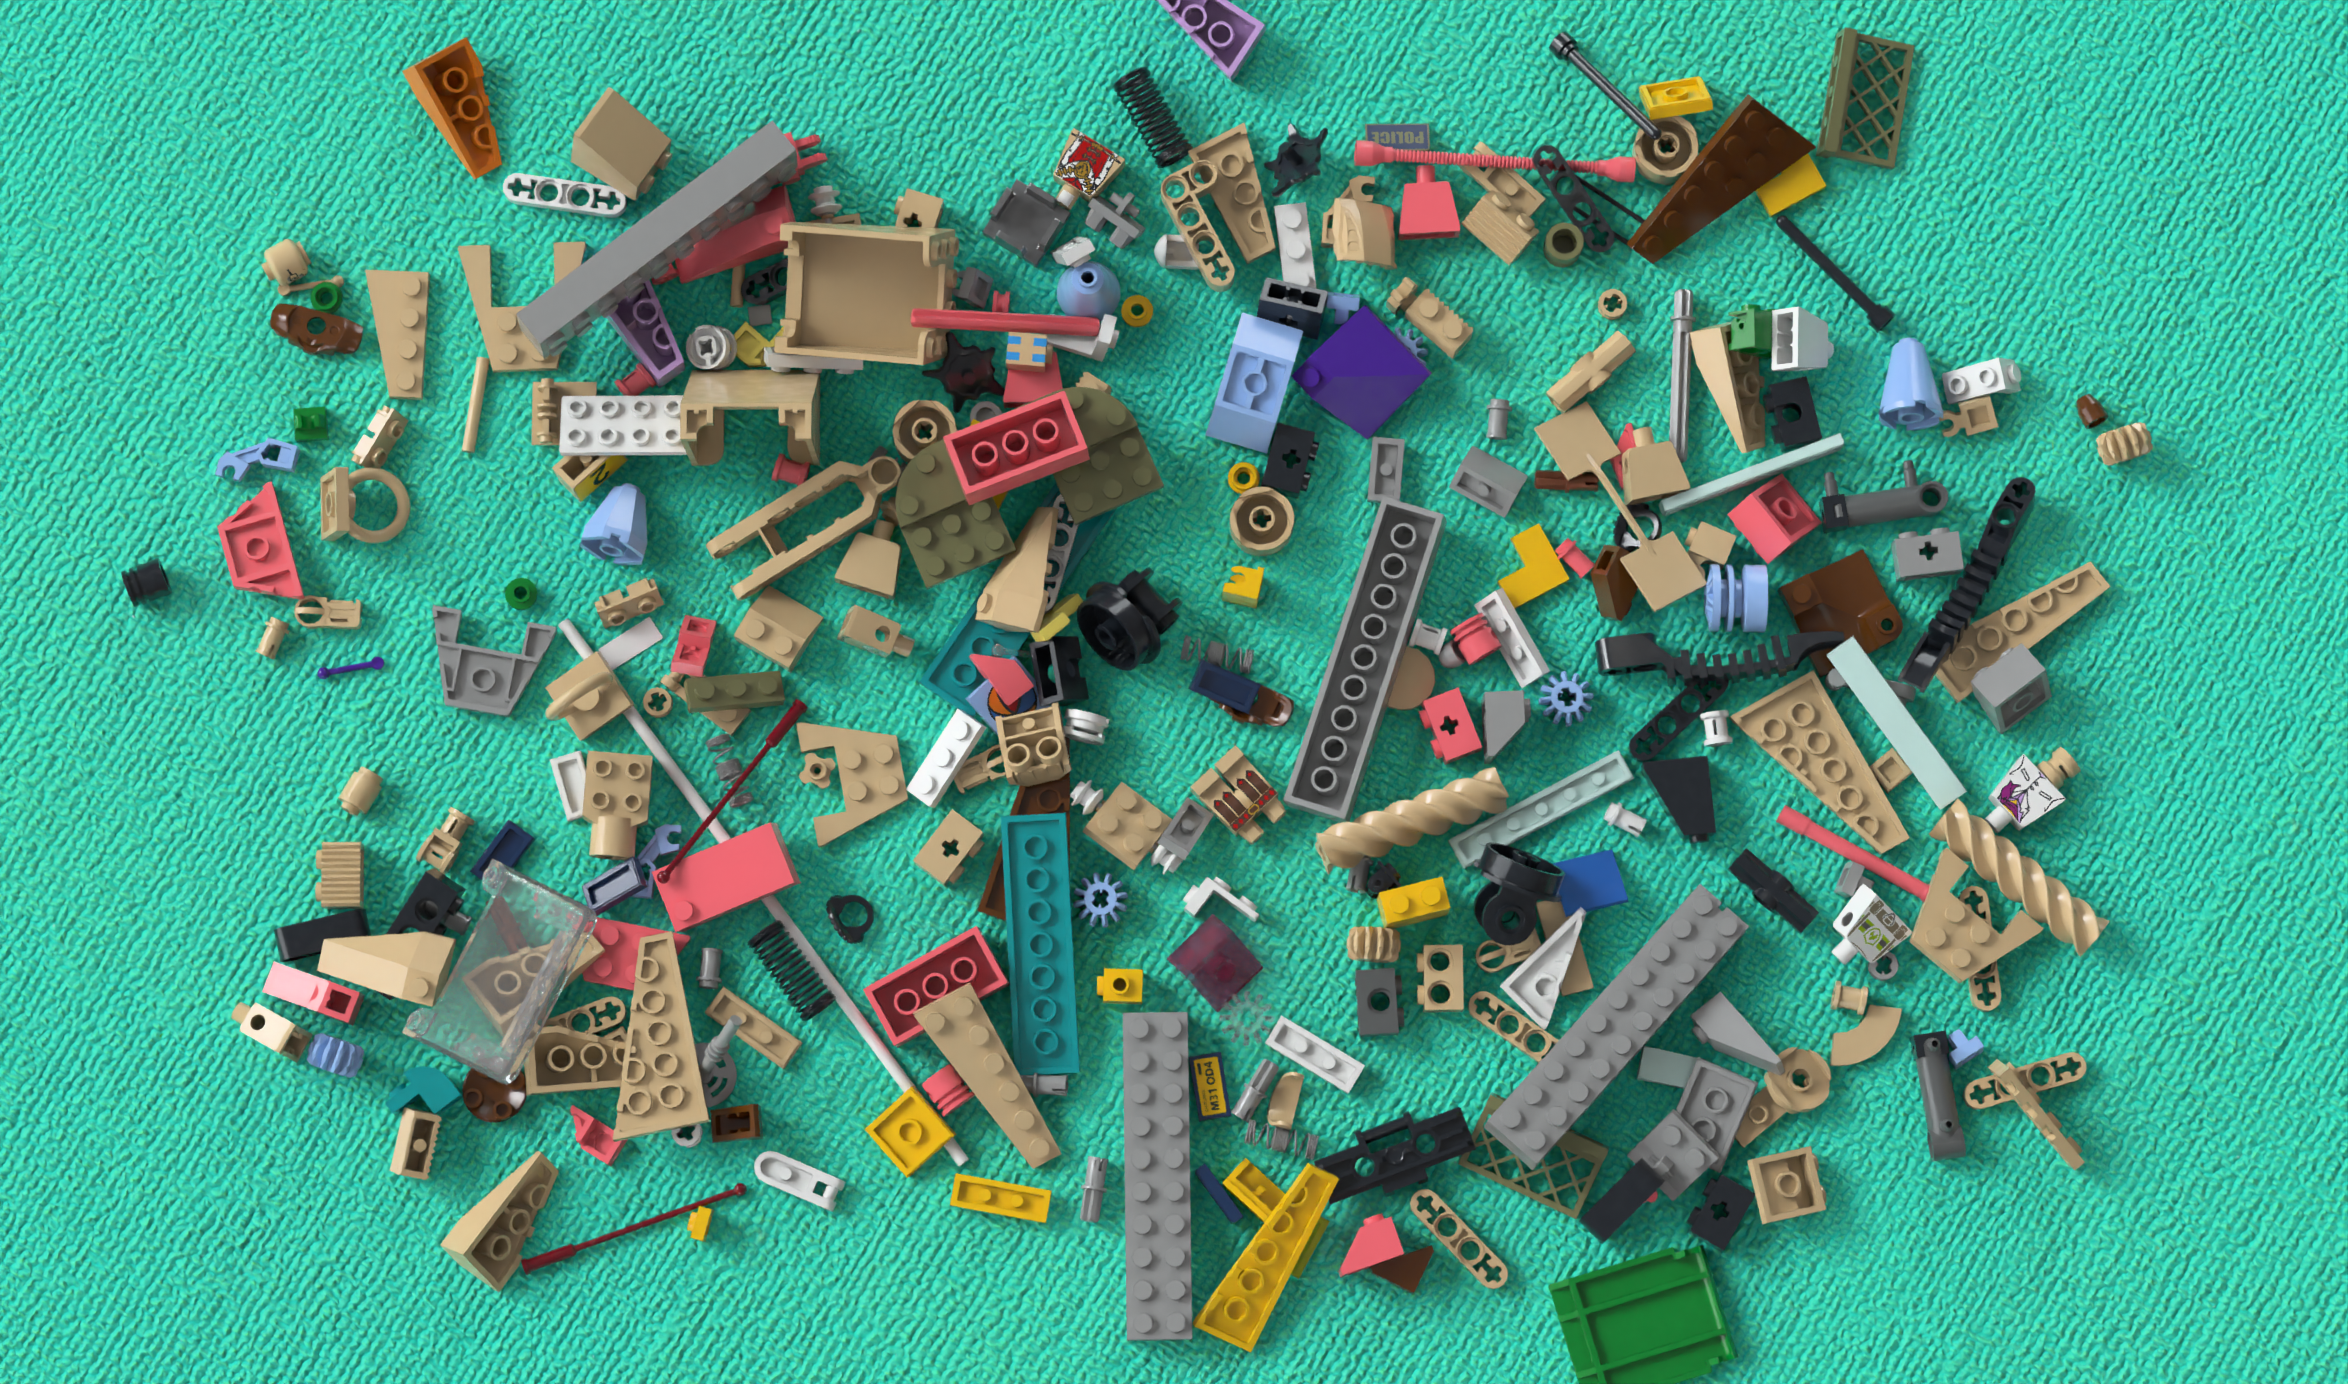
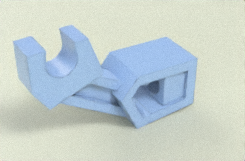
(244, 458)
(657, 845)

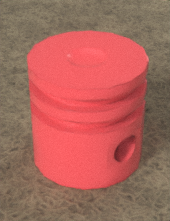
(1475, 639)
(947, 1089)

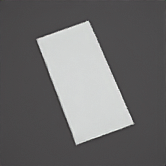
(630, 643)

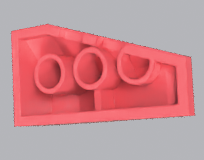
(742, 240)

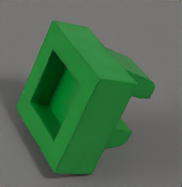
(310, 424)

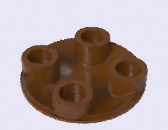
(491, 1099)

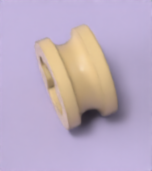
(1617, 313)
(648, 700)

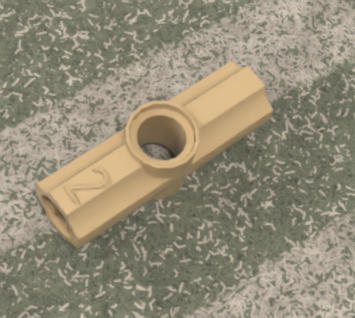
(1590, 372)

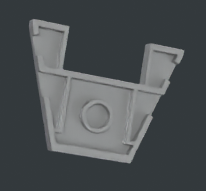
(484, 677)

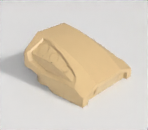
(1364, 233)
(1033, 746)

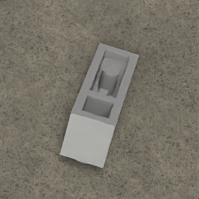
(1731, 1034)

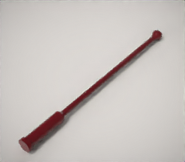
(771, 741)
(570, 1250)

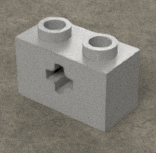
(1911, 565)

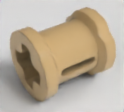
(1849, 998)

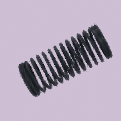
(1163, 159)
(818, 1005)

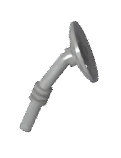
(713, 1052)

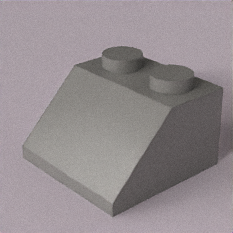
(2011, 687)
(1502, 720)

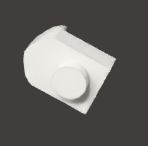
(1173, 253)

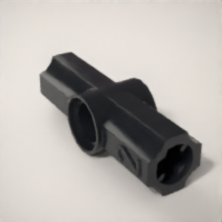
(1773, 891)

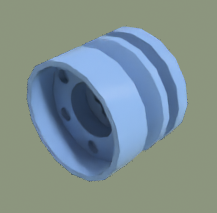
(1737, 598)

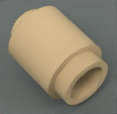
(360, 791)

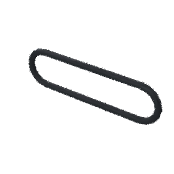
(1609, 199)

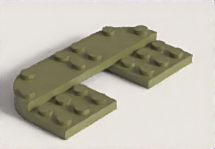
(957, 537)

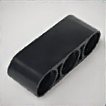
(307, 937)
(1621, 1200)

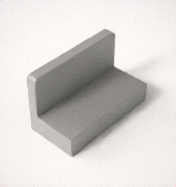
(1488, 481)

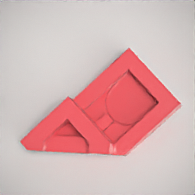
(1003, 675)
(595, 1137)

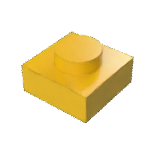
(699, 1223)

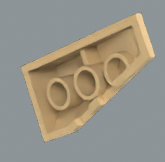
(495, 1229)

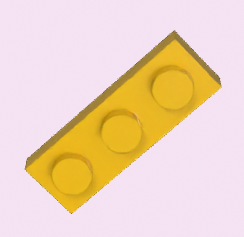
(1000, 1198)

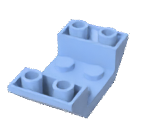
(1254, 383)

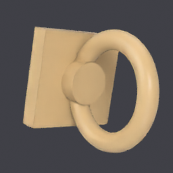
(339, 504)
(588, 696)

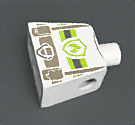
(1867, 928)

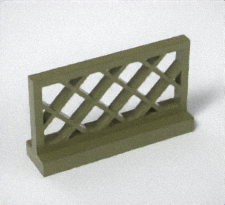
(1839, 91)
(1572, 1141)

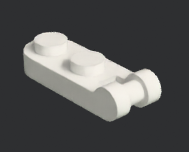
(797, 1178)

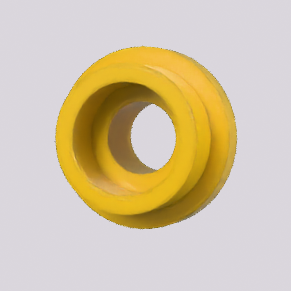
(1141, 320)
(1240, 468)

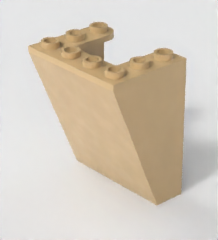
(857, 291)
(713, 391)

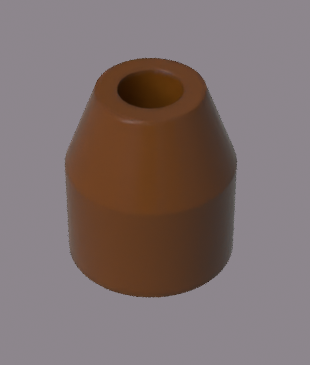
(2091, 411)

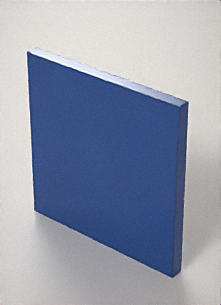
(1591, 883)

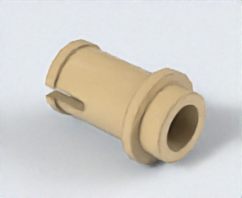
(272, 637)

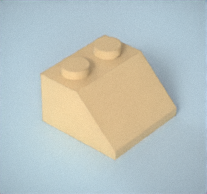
(778, 628)

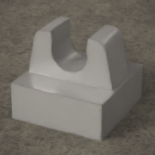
(974, 287)
(1851, 880)

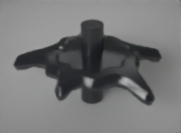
(1296, 160)
(966, 372)

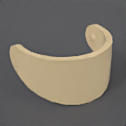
(1285, 1100)

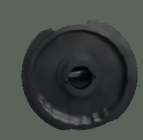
(1126, 620)
(1509, 900)

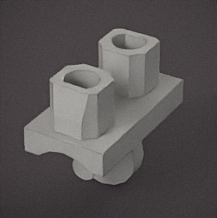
(1126, 229)

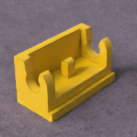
(1246, 588)
(1253, 1189)

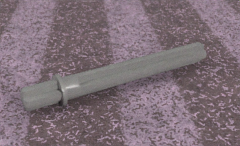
(1681, 371)

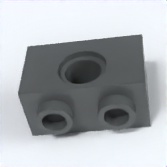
(1375, 1022)

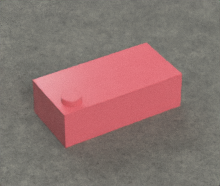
(1016, 448)
(727, 877)
(932, 977)

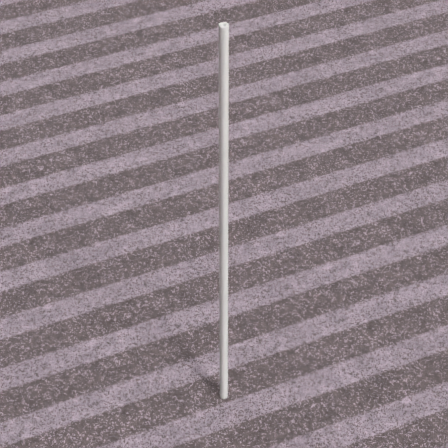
(770, 902)

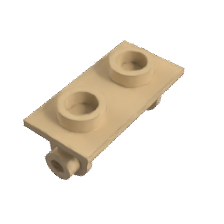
(388, 427)
(642, 599)

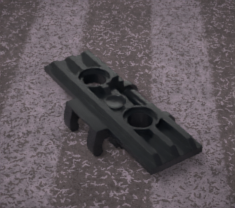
(1402, 1162)

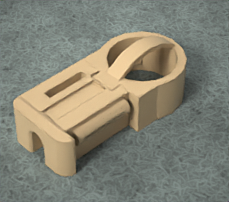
(335, 614)
(977, 770)
(1512, 953)

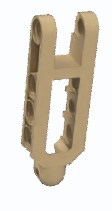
(872, 480)

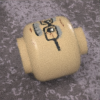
(286, 262)

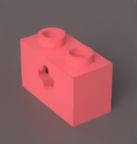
(1450, 707)

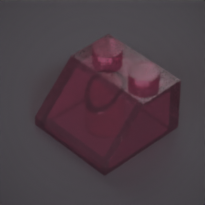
(1215, 962)

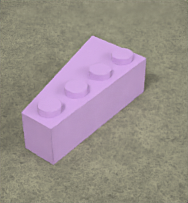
(1218, 29)
(648, 335)

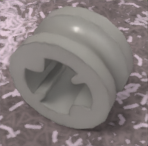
(1893, 967)

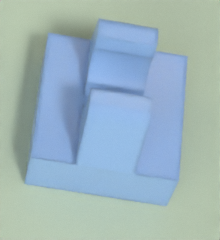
(1342, 304)
(1963, 1049)

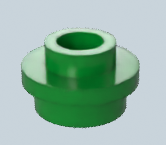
(318, 292)
(530, 598)

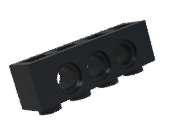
(432, 887)

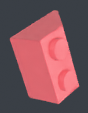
(1774, 518)
(1372, 1245)

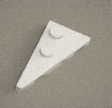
(1540, 977)

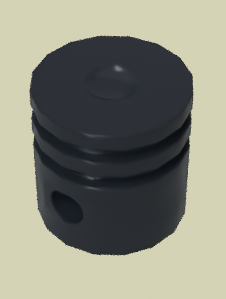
(146, 582)

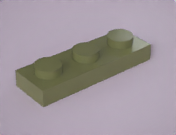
(734, 691)

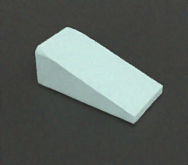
(1665, 1067)

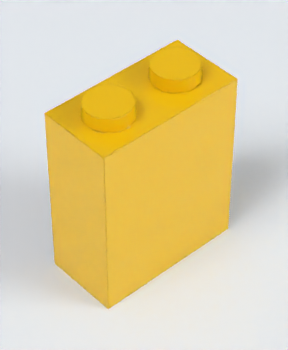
(1413, 903)

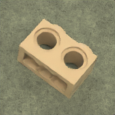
(1449, 978)

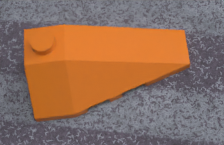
(455, 99)

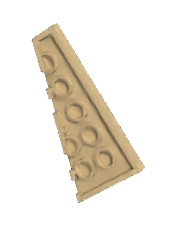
(660, 1061)

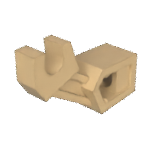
(1352, 192)

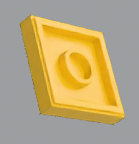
(1675, 98)
(910, 1131)

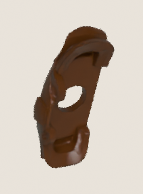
(339, 335)
(1270, 709)

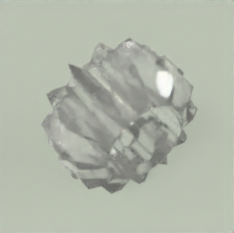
(1255, 1011)

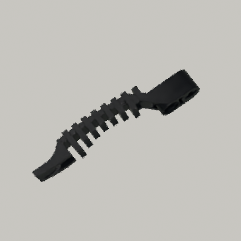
(1956, 614)
(1641, 654)

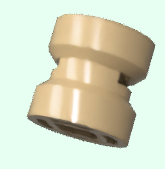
(2059, 767)

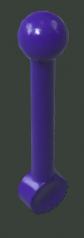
(377, 663)

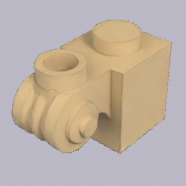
(1709, 545)

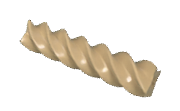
(1408, 820)
(2019, 877)

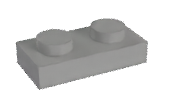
(1385, 469)
(1185, 828)

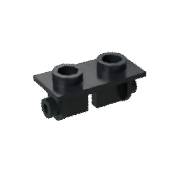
(1383, 879)

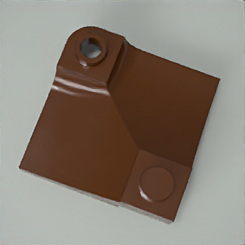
(1844, 600)

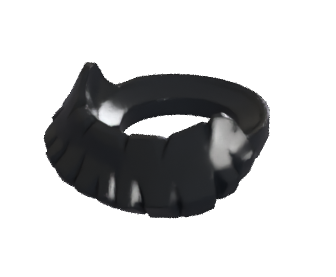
(1621, 535)
(850, 933)

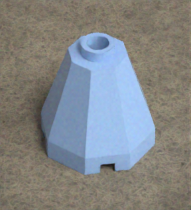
(618, 527)

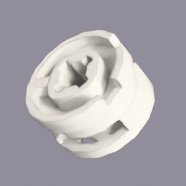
(711, 347)
(1085, 725)

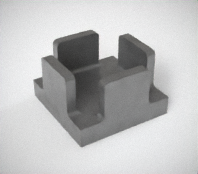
(1026, 221)

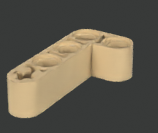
(1203, 229)

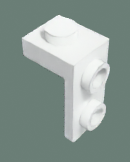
(1089, 346)
(1982, 379)
(1199, 896)

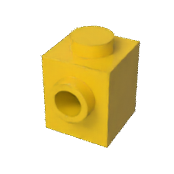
(1121, 986)

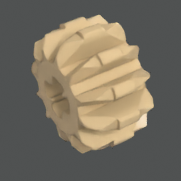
(2124, 443)
(1373, 944)

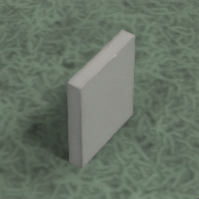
(759, 315)

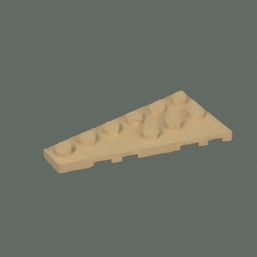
(1814, 745)

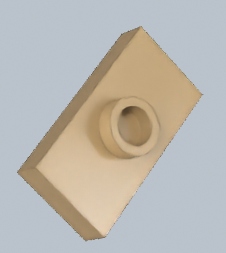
(1759, 1116)

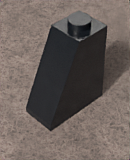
(1684, 794)

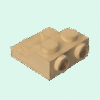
(1787, 1185)

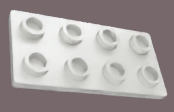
(620, 425)

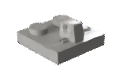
(1675, 1153)

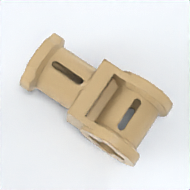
(445, 841)

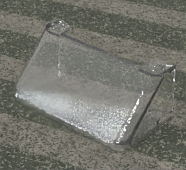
(506, 975)

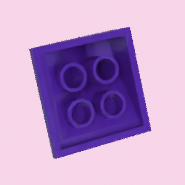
(1362, 373)

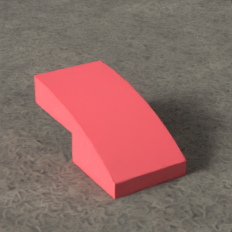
(693, 646)

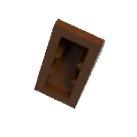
(737, 1123)
(1404, 1270)

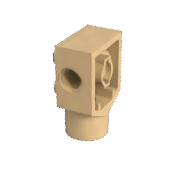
(616, 801)

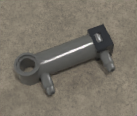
(1843, 511)
(1944, 1131)

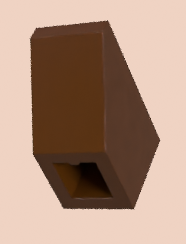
(1613, 583)

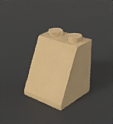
(620, 146)

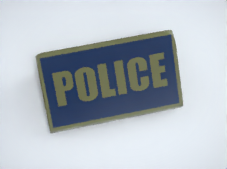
(1399, 136)

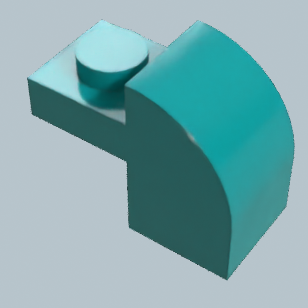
(431, 1085)

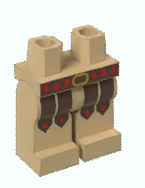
(1251, 795)

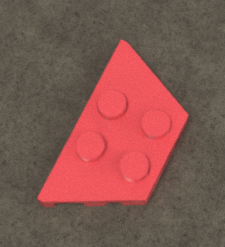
(260, 548)
(621, 945)

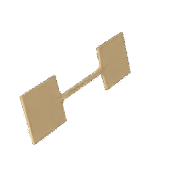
(1659, 566)

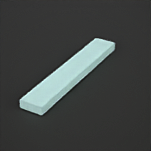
(1751, 475)
(1896, 722)
(1543, 808)

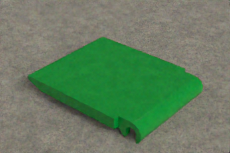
(1644, 1320)

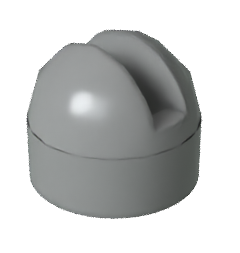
(1450, 655)

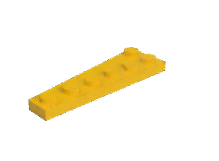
(1254, 1283)

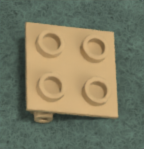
(547, 407)

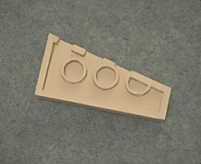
(1237, 191)
(400, 319)
(2029, 1103)

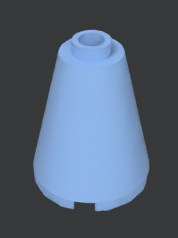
(1088, 291)
(1910, 389)

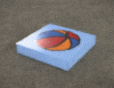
(989, 703)

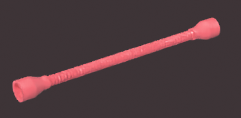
(1371, 153)

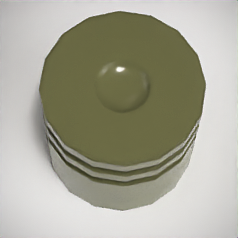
(1563, 245)

